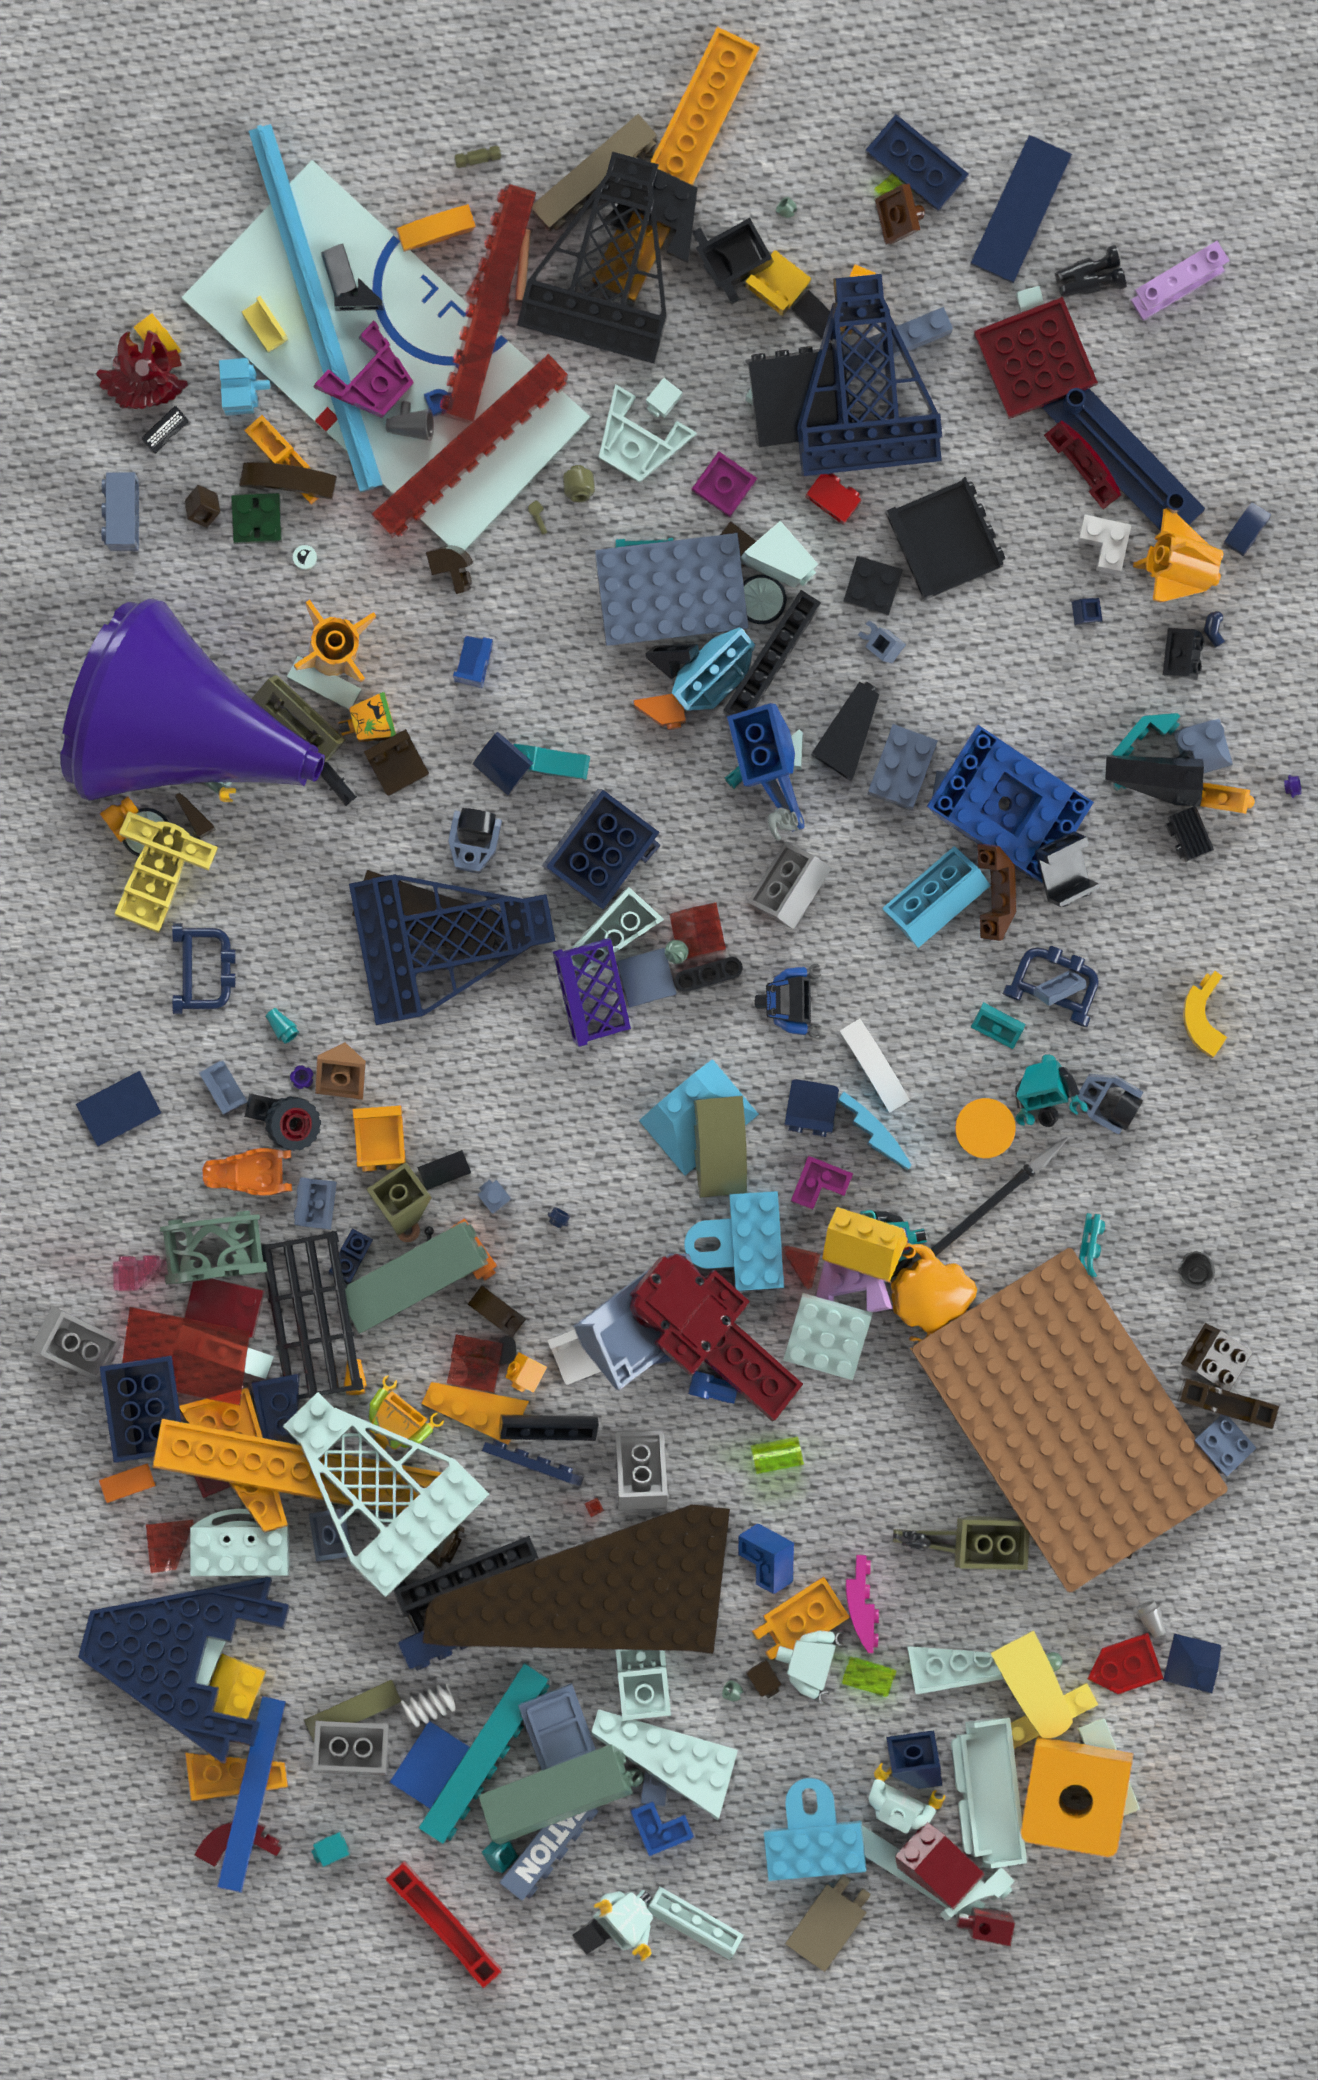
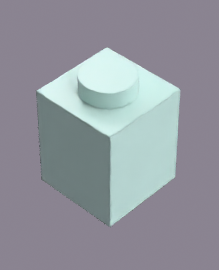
(663, 398)

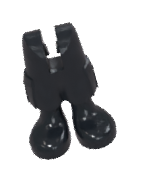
(1085, 276)

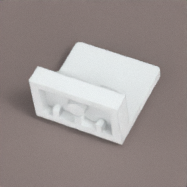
(572, 1358)

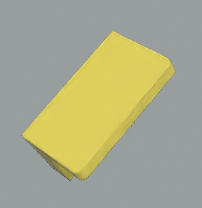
(265, 325)

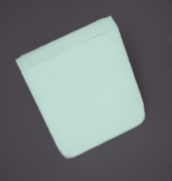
(1029, 298)

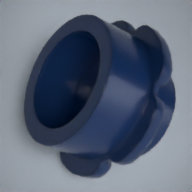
(558, 1217)

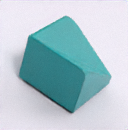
(499, 1856)

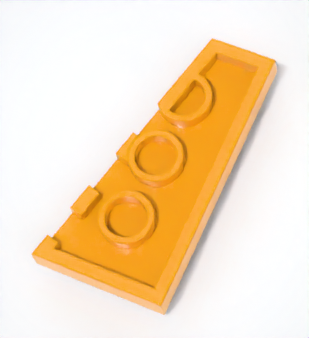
(473, 1407)
(214, 1779)

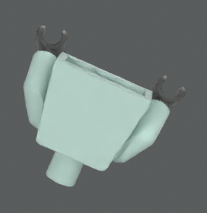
(810, 1662)

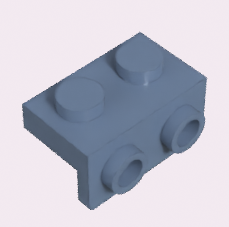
(315, 1203)

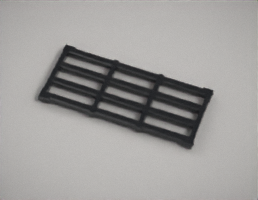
(296, 1296)

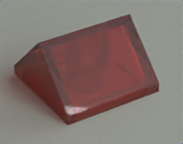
(804, 1264)

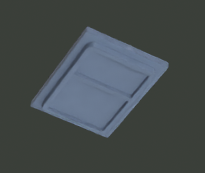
(556, 1727)

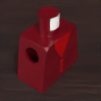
(997, 1927)

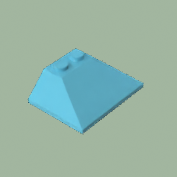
(674, 1118)

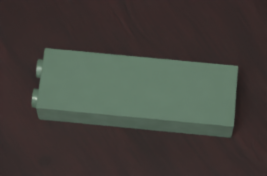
(414, 1276)
(556, 1794)

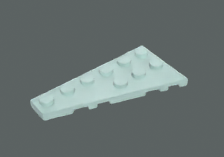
(679, 1761)

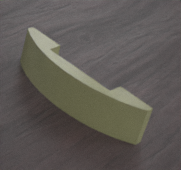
(357, 1707)

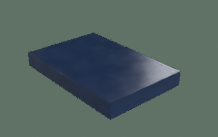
(118, 1108)

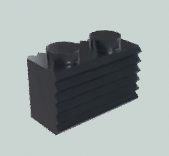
(1190, 834)

